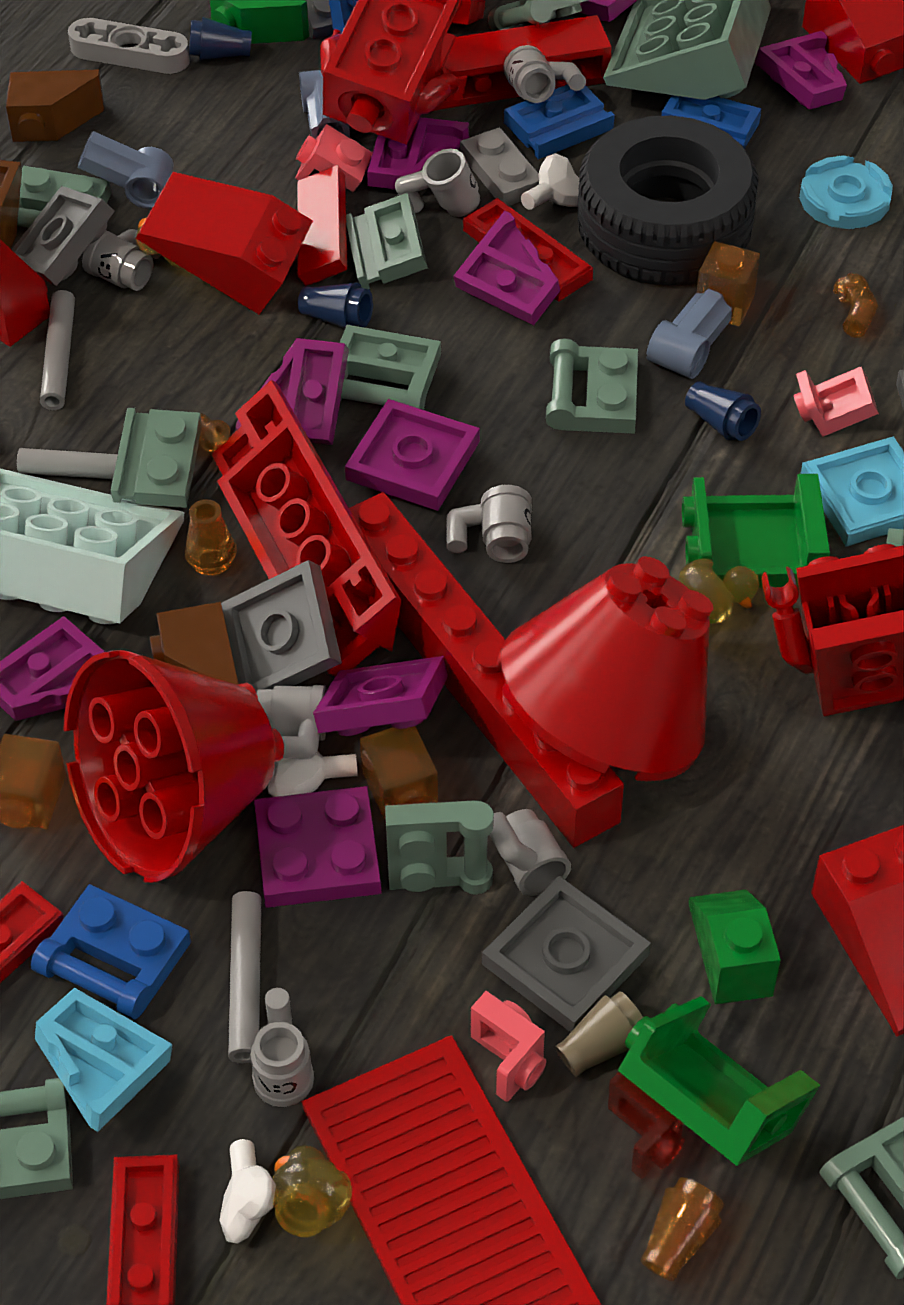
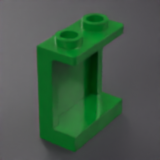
(757, 530)
(708, 1087)

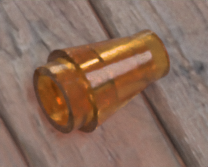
(209, 541)
(682, 1226)

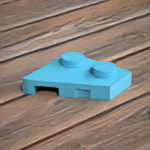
(99, 1055)

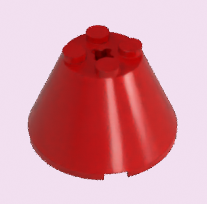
(616, 672)
(163, 758)

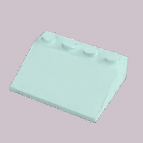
(79, 547)

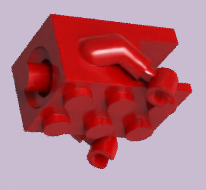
(390, 65)
(849, 629)

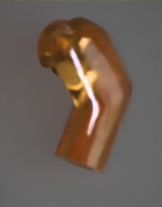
(864, 305)
(213, 434)

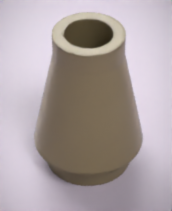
(599, 1034)

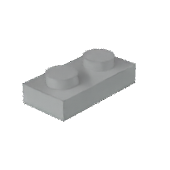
(499, 165)

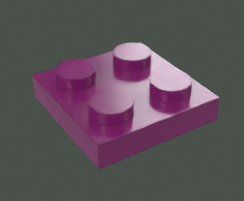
(412, 454)
(380, 696)
(317, 847)

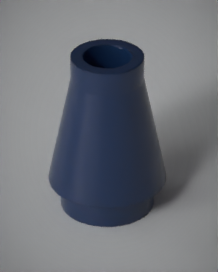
(218, 40)
(337, 304)
(727, 411)

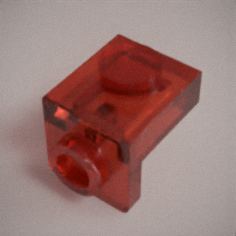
(656, 1125)

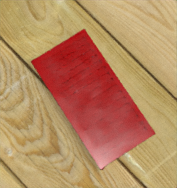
(444, 1187)

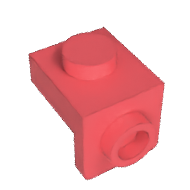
(334, 149)
(836, 401)
(512, 1037)

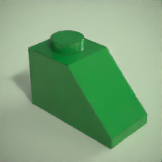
(267, 19)
(736, 945)

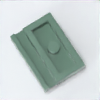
(386, 241)
(157, 457)

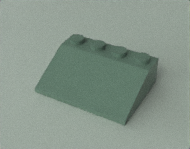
(689, 47)

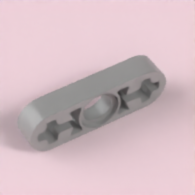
(156, 48)

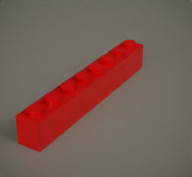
(448, 623)

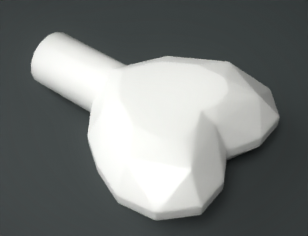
(556, 184)
(306, 775)
(247, 1195)

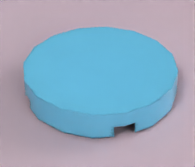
(845, 192)

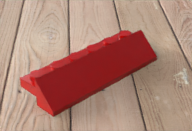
(299, 515)

